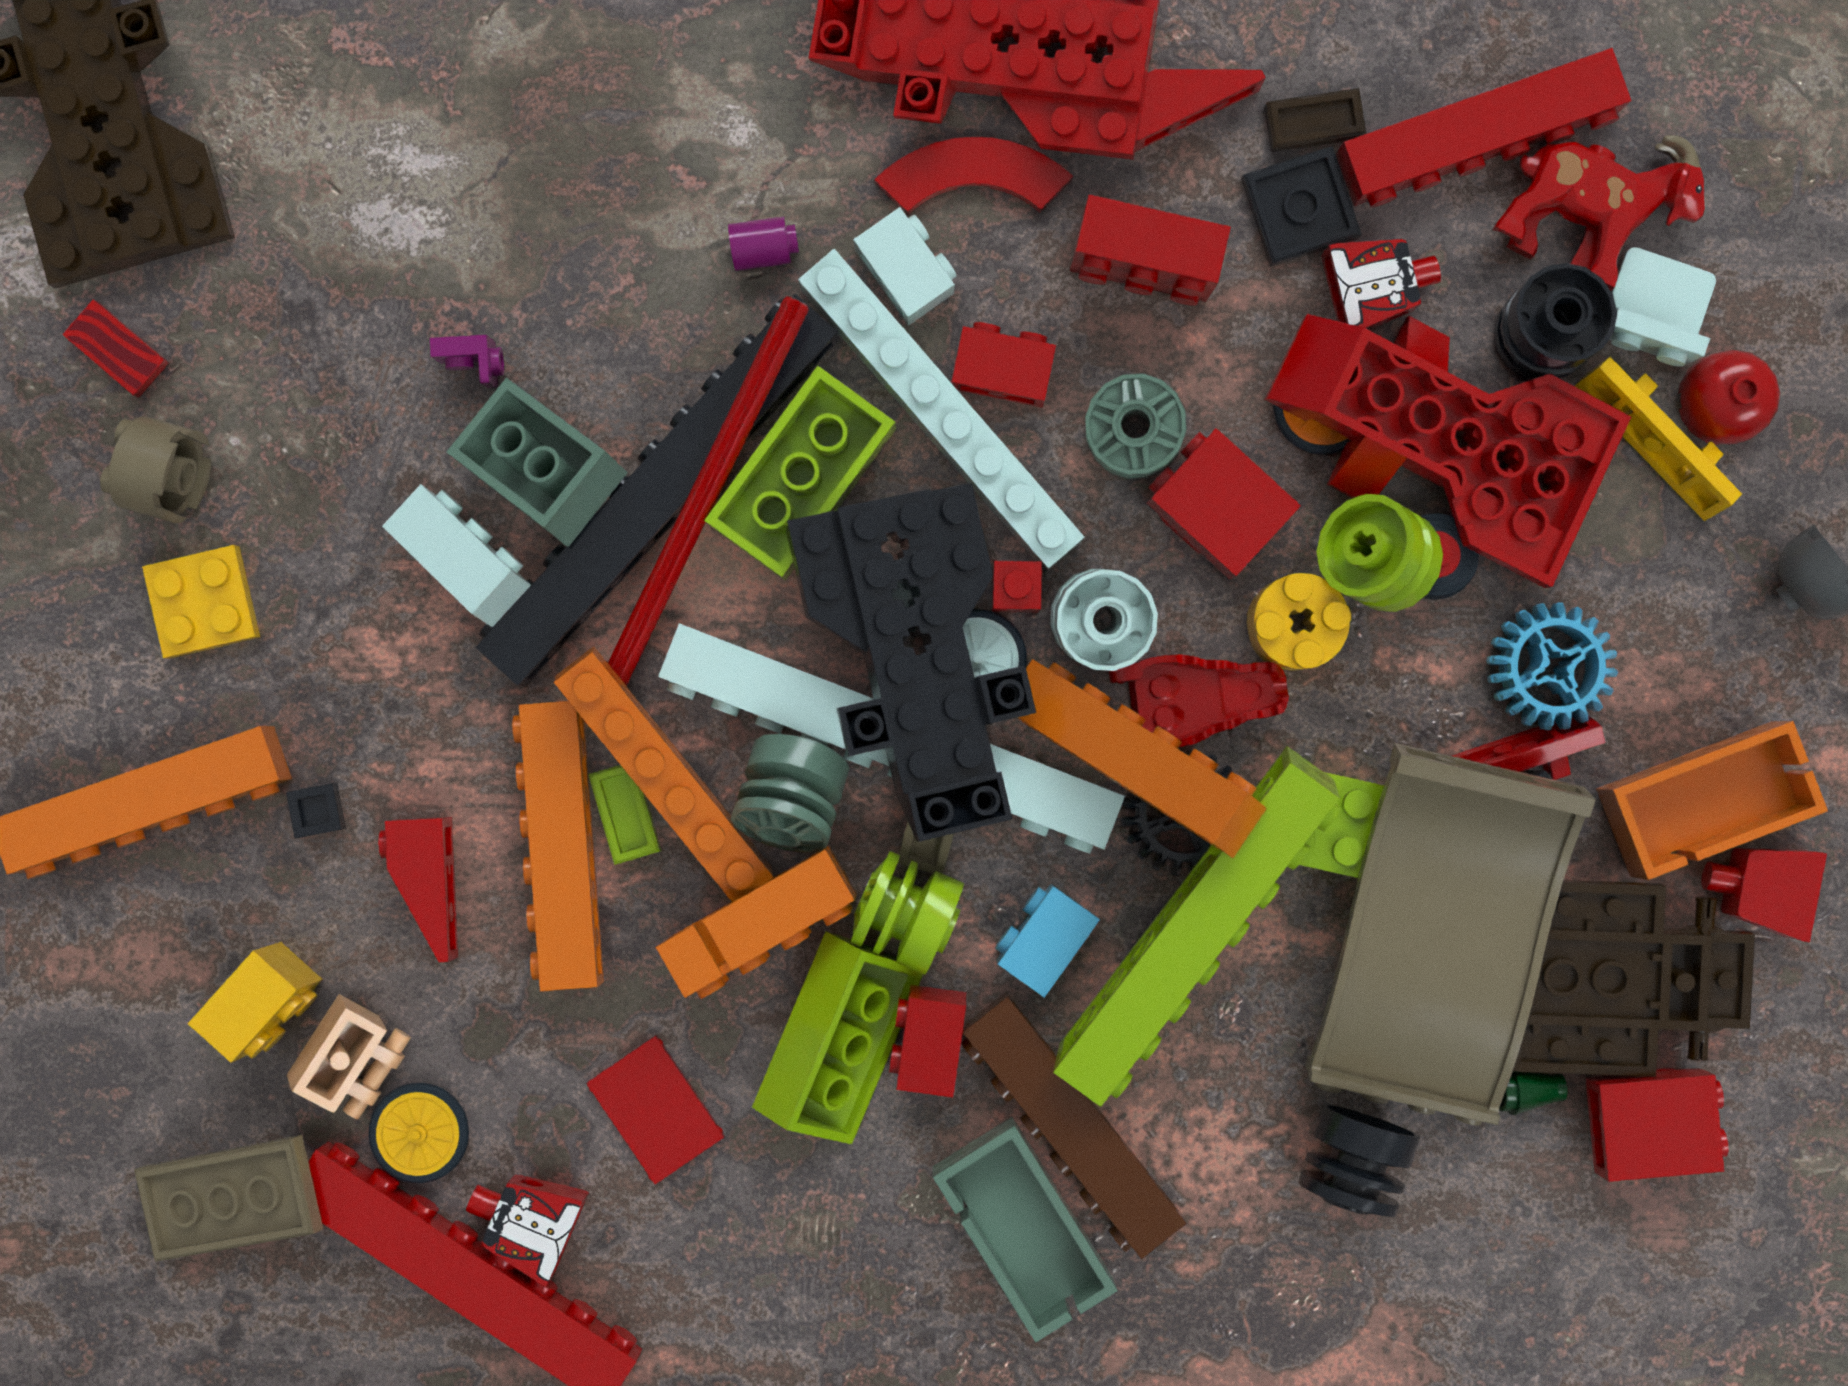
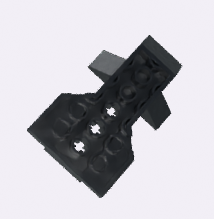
(928, 704)

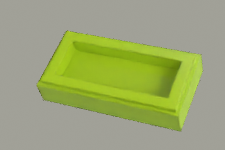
(624, 815)

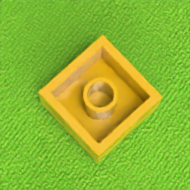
(255, 1002)

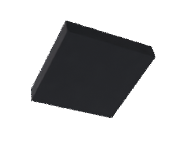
(1301, 206)

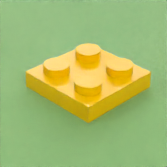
(201, 601)

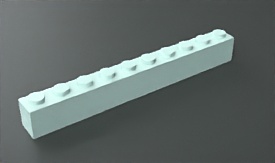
(809, 705)

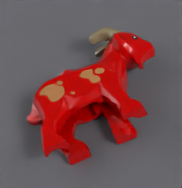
(1602, 197)

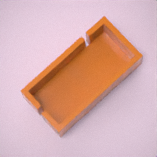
(1711, 800)
(747, 928)

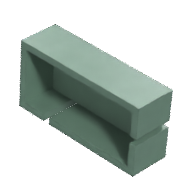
(1023, 1228)

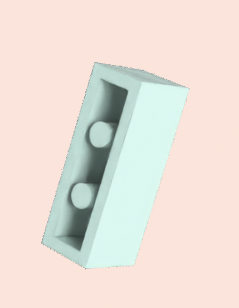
(458, 554)

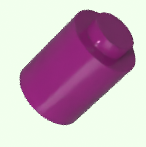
(762, 243)

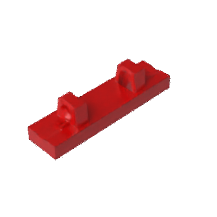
(1539, 747)

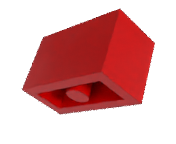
(1003, 364)
(930, 1040)

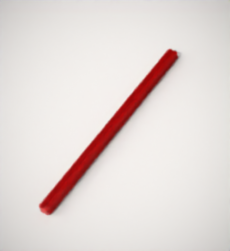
(707, 486)

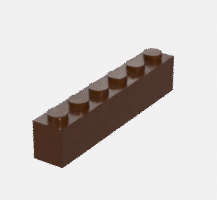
(1073, 1126)

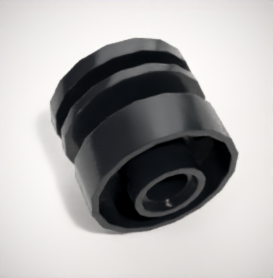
(1555, 322)

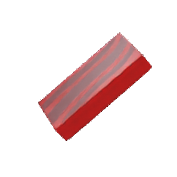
(115, 348)

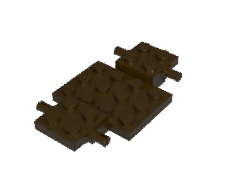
(1622, 976)

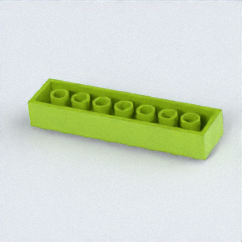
(1193, 931)

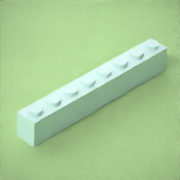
(939, 410)

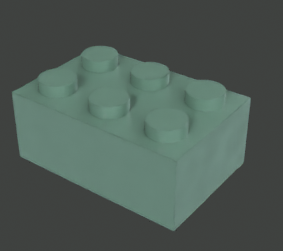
(537, 462)

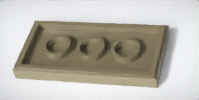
(229, 1198)

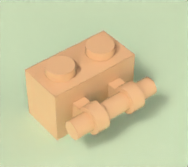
(338, 1054)

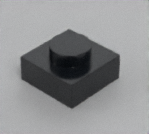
(315, 810)

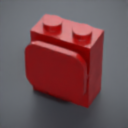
(1221, 503)
(1656, 1124)

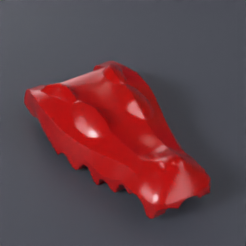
(1202, 695)

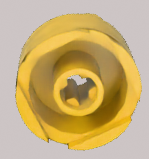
(1325, 620)

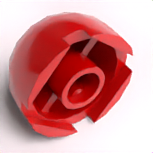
(1729, 397)

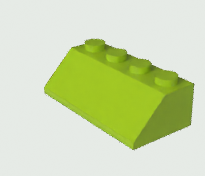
(835, 1041)

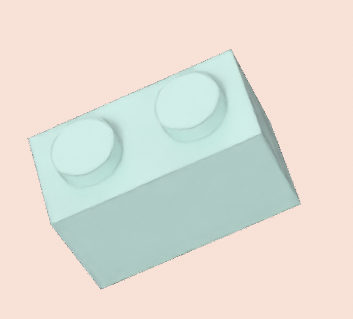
(905, 265)

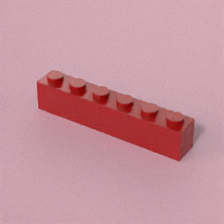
(1482, 128)

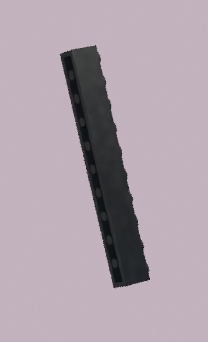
(639, 509)

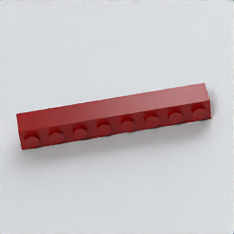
(464, 1275)

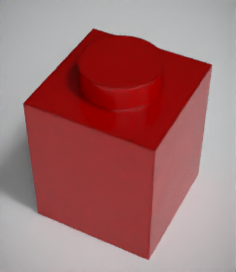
(1016, 586)

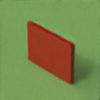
(655, 1109)

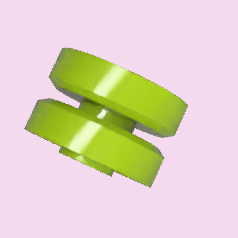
(1379, 553)

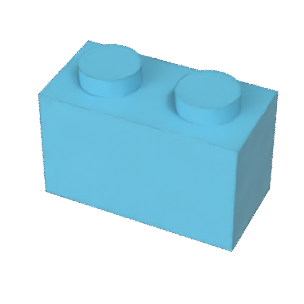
(1045, 939)

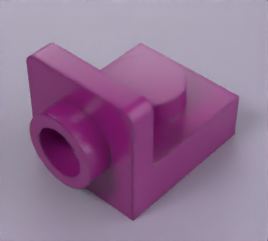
(462, 352)

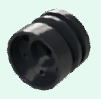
(1358, 1161)

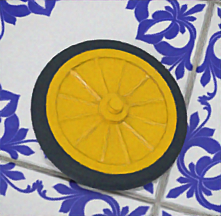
(418, 1133)

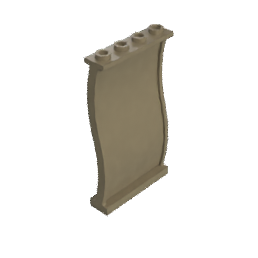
(1447, 934)

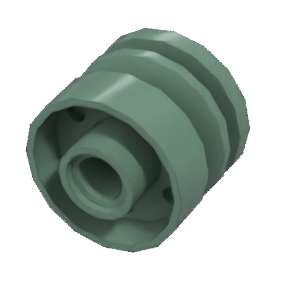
(1130, 398)
(790, 793)

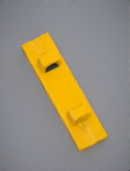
(1661, 441)

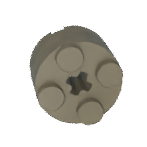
(157, 468)

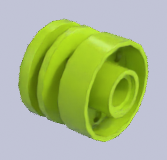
(908, 913)

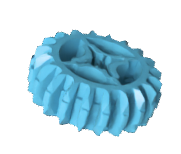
(1563, 680)

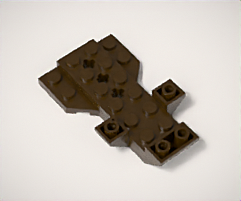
(85, 66)

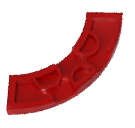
(973, 162)

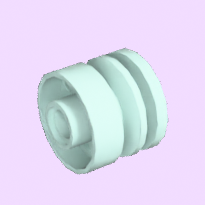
(1131, 625)

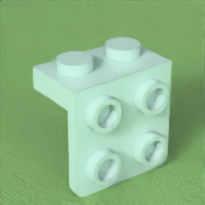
(1661, 307)

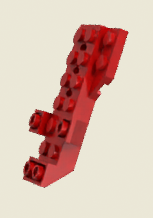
(954, 48)
(1406, 413)

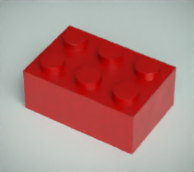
(1149, 250)

